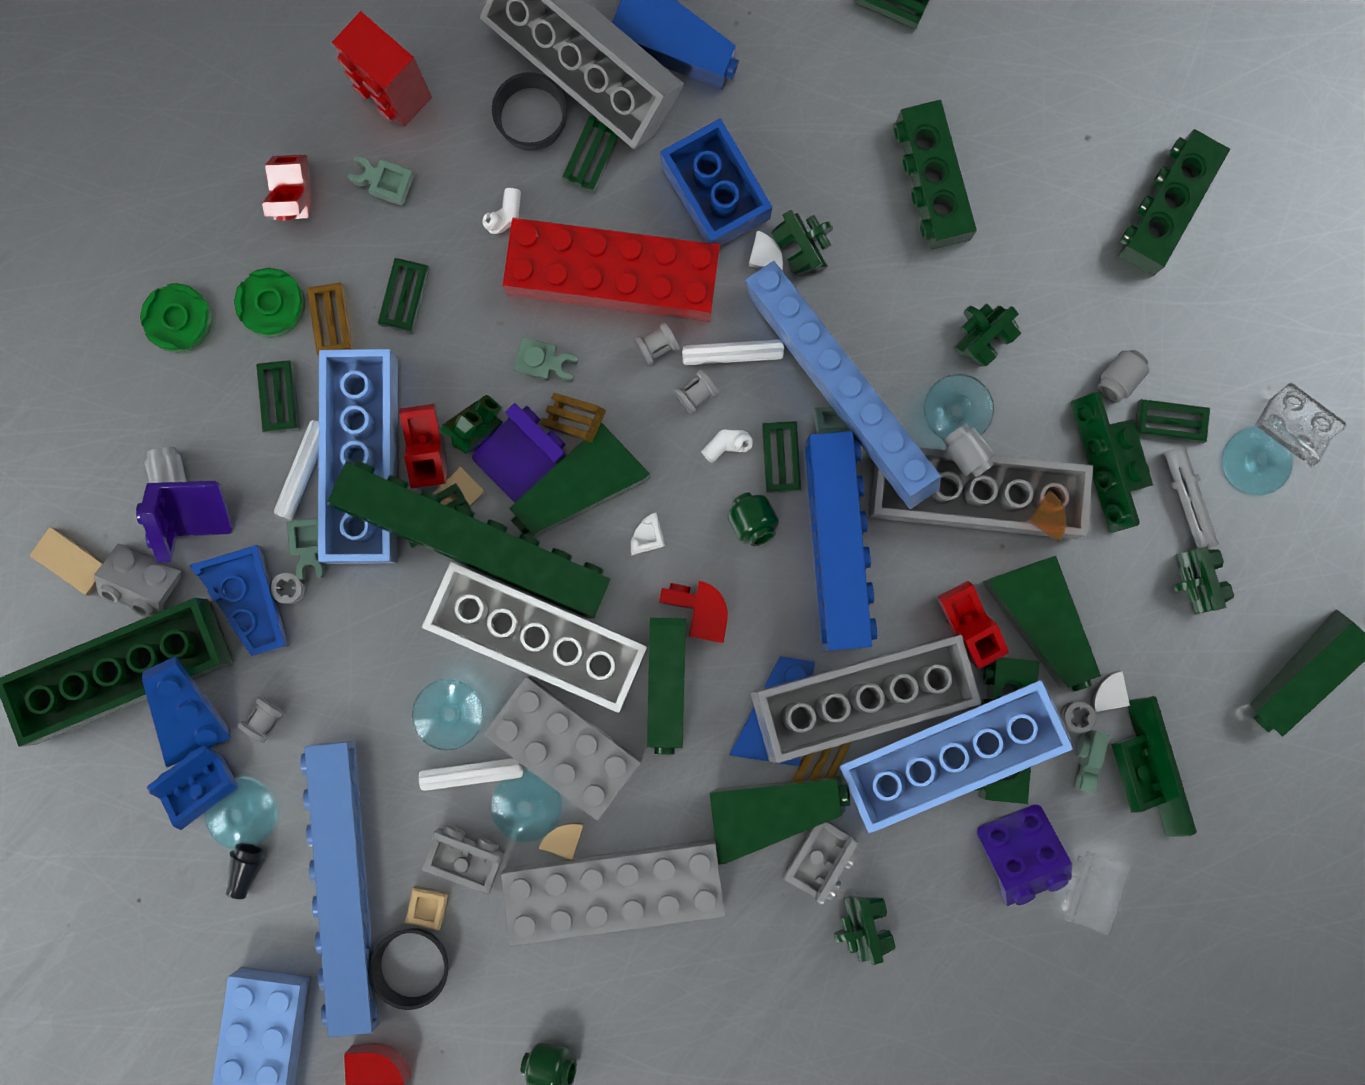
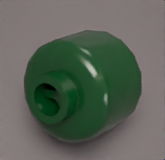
(753, 519)
(548, 1065)

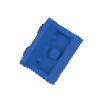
(193, 786)

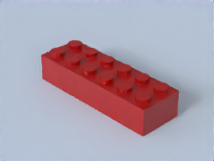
(611, 269)

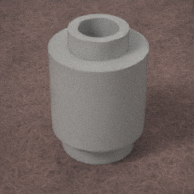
(1123, 375)
(969, 450)
(164, 466)

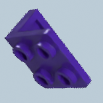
(519, 452)
(181, 510)
(1025, 855)

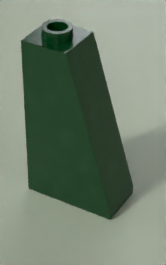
(579, 483)
(1047, 620)
(1311, 674)
(666, 684)
(771, 812)

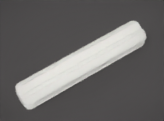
(733, 352)
(299, 473)
(470, 774)

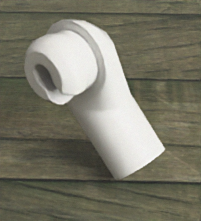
(501, 220)
(727, 440)

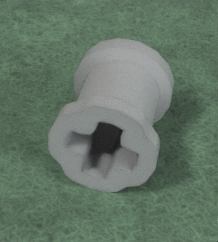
(657, 343)
(696, 391)
(261, 719)

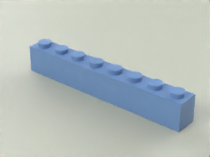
(843, 385)
(340, 888)

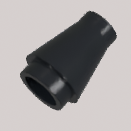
(243, 868)

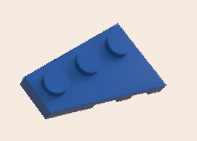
(243, 593)
(181, 712)
(750, 741)

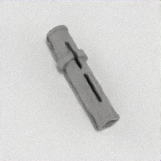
(1179, 457)

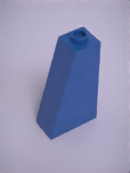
(678, 39)

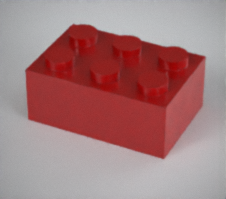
(381, 70)

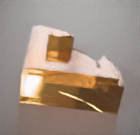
(1050, 516)

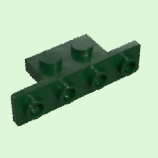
(1115, 458)
(1151, 769)

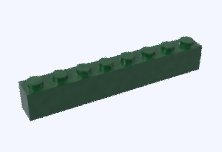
(468, 540)

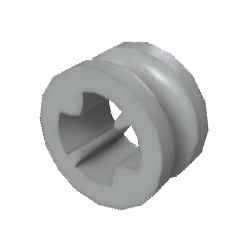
(287, 599)
(1089, 718)

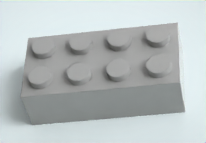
(562, 747)

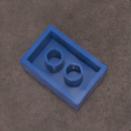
(715, 184)

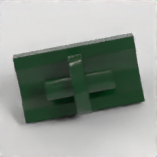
(795, 230)
(983, 327)
(473, 424)
(1201, 580)
(860, 929)

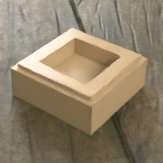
(427, 908)

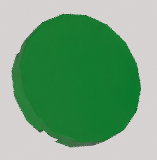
(269, 302)
(176, 318)

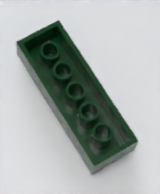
(108, 670)

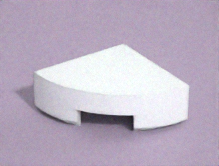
(765, 251)
(647, 536)
(1110, 693)

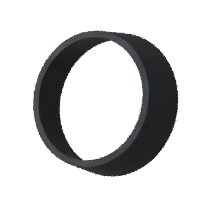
(524, 81)
(386, 993)

